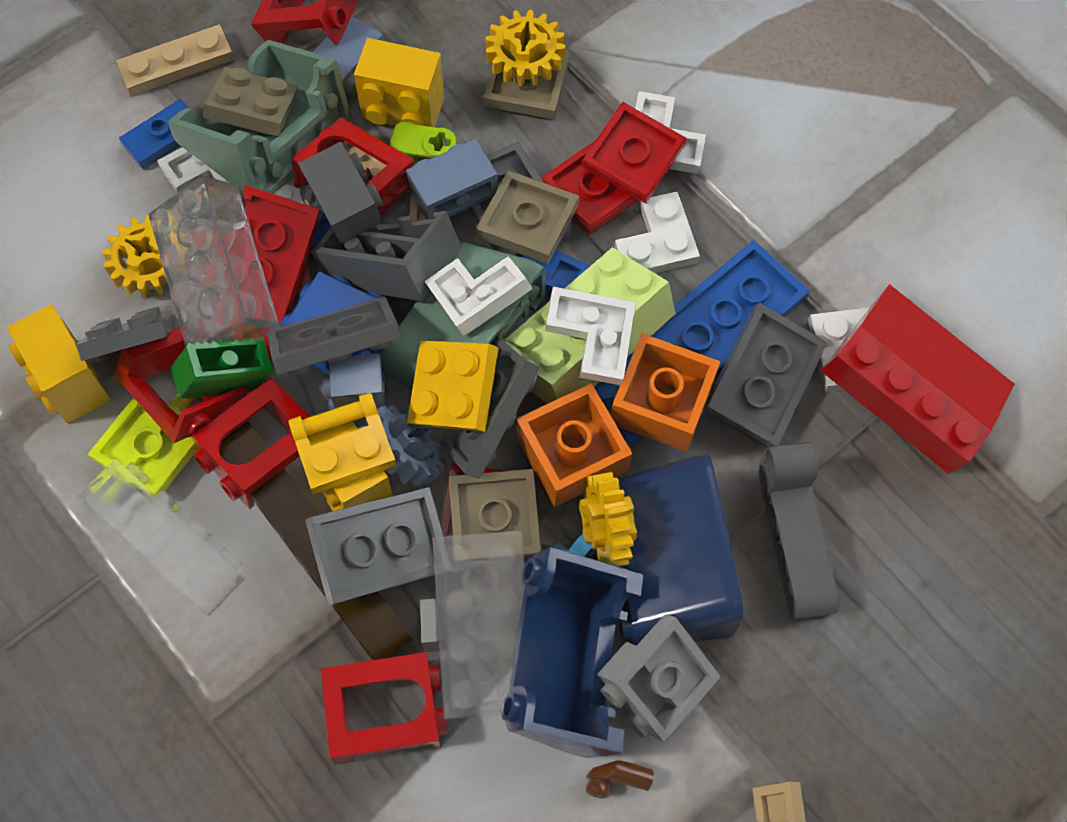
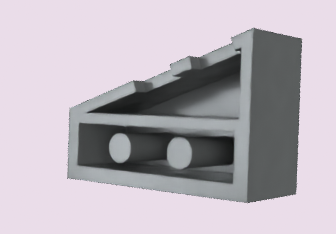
(391, 257)

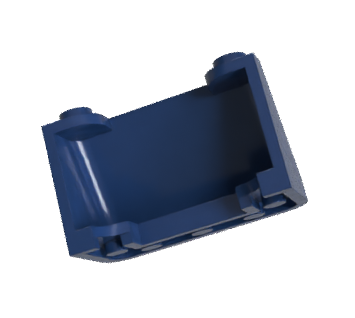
(681, 552)
(562, 647)

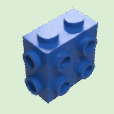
(325, 296)

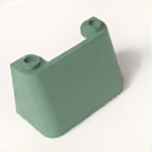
(258, 157)
(431, 323)

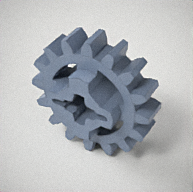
(412, 448)

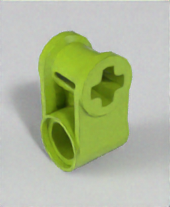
(421, 141)

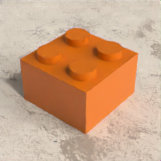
(664, 392)
(572, 441)

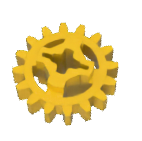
(540, 56)
(142, 255)
(608, 519)

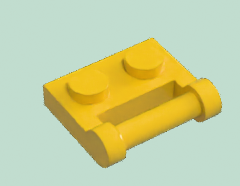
(347, 455)

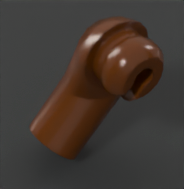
(617, 773)

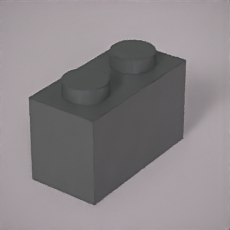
(341, 191)

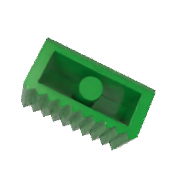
(220, 367)

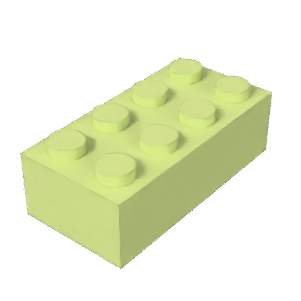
(562, 355)

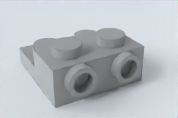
(658, 679)

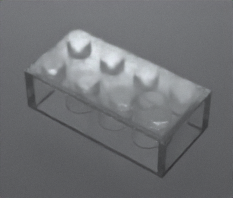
(212, 264)
(477, 618)

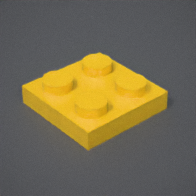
(453, 385)

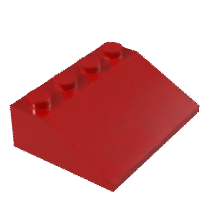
(920, 380)

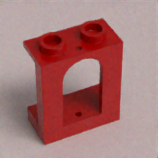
(278, 17)
(389, 182)
(157, 357)
(243, 479)
(418, 732)

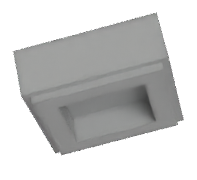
(429, 625)

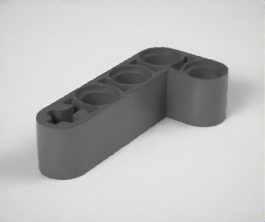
(796, 529)

